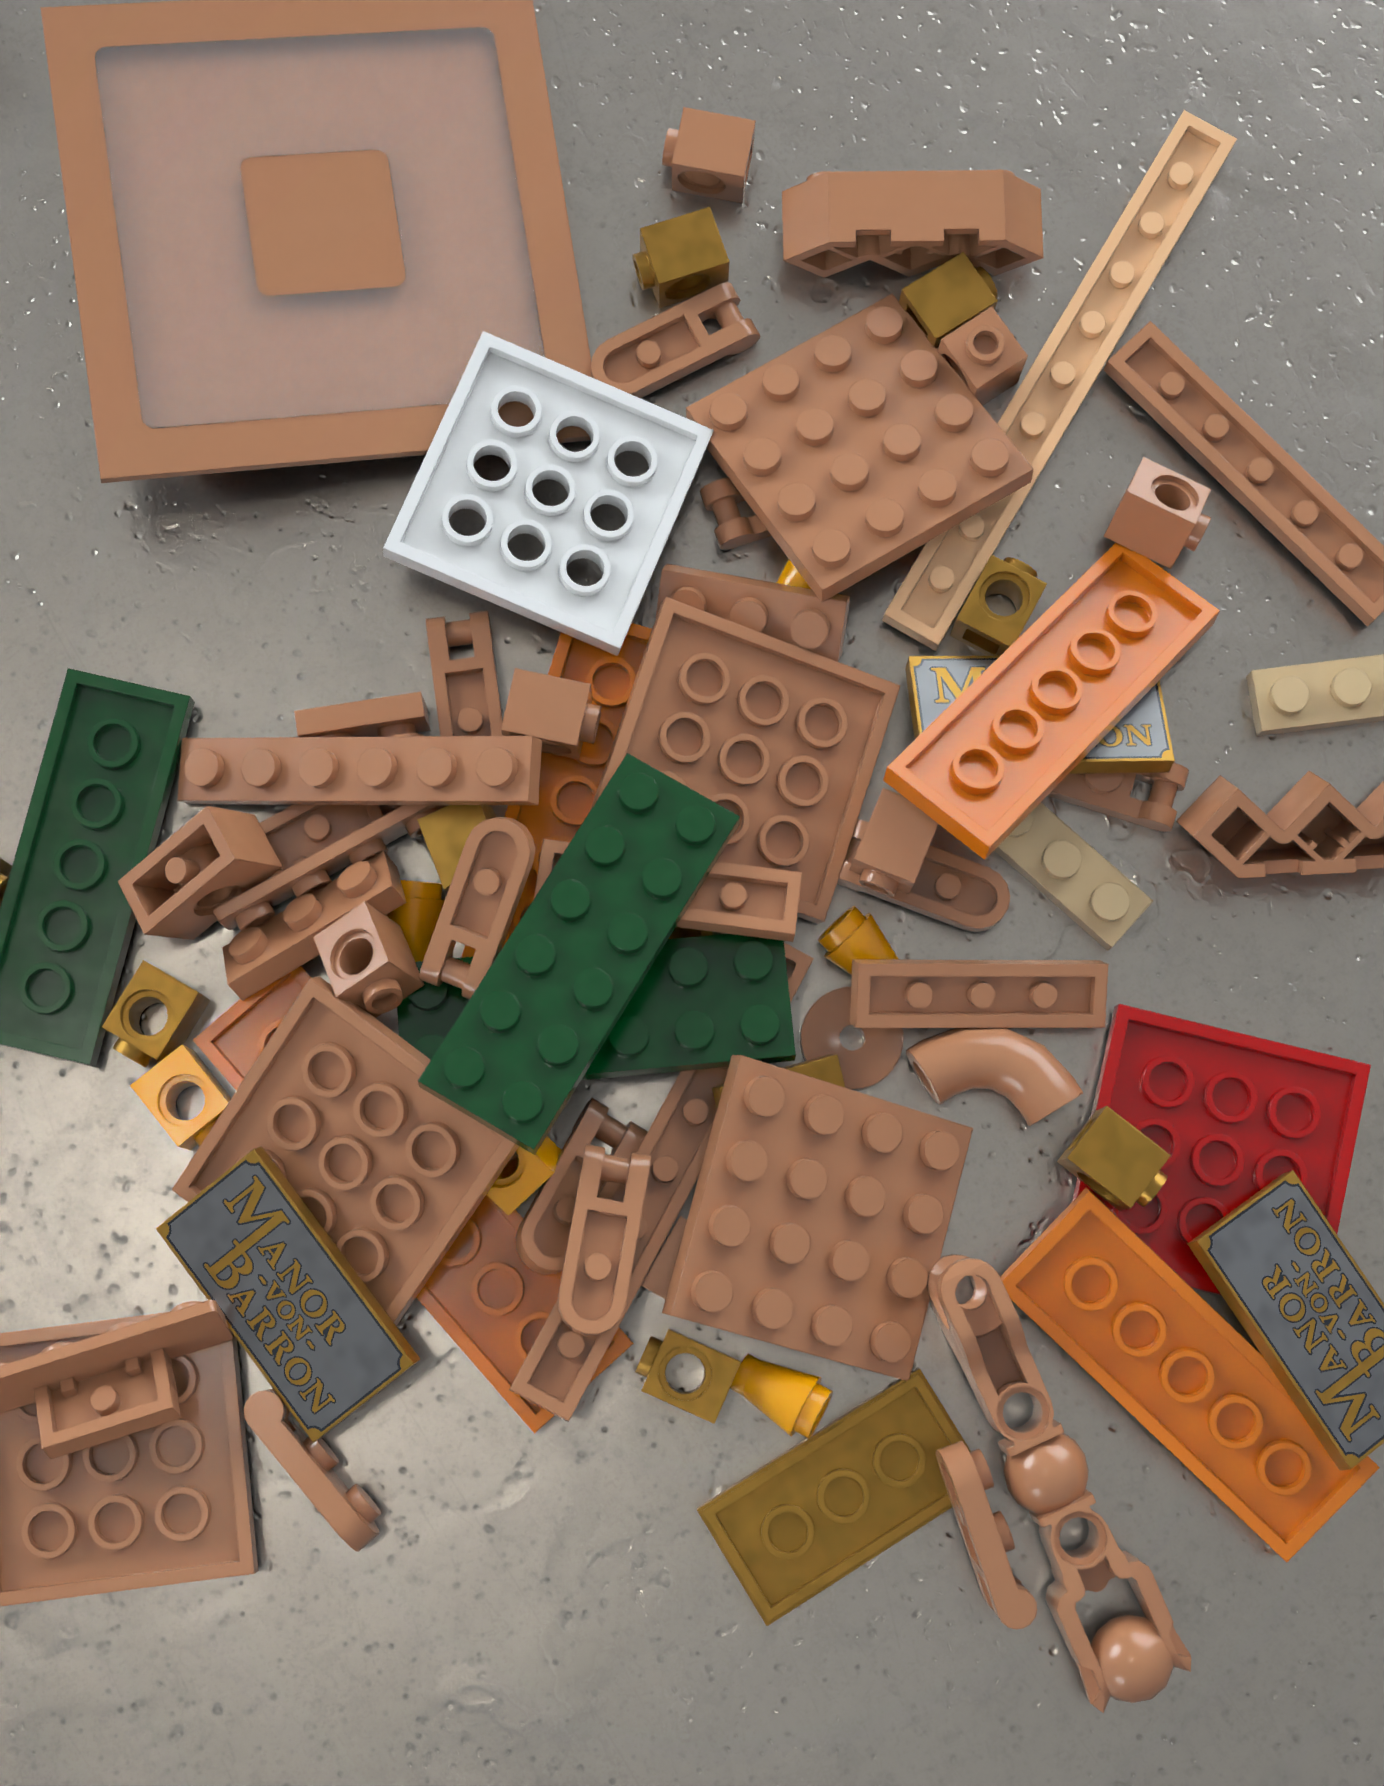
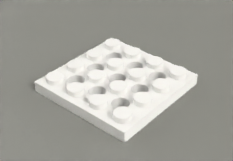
(541, 587)

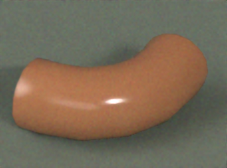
(994, 1061)

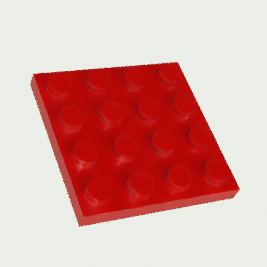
(1231, 1119)

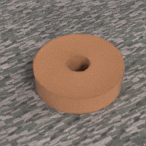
(859, 1067)

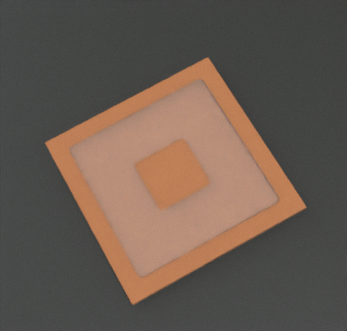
(304, 222)

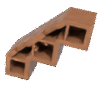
(911, 220)
(1303, 833)

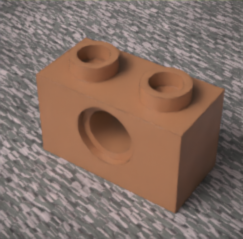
(197, 871)

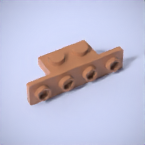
(314, 845)
(111, 1380)

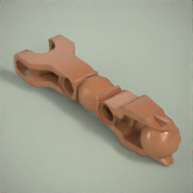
(1049, 1478)

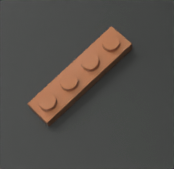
(730, 900)
(978, 993)

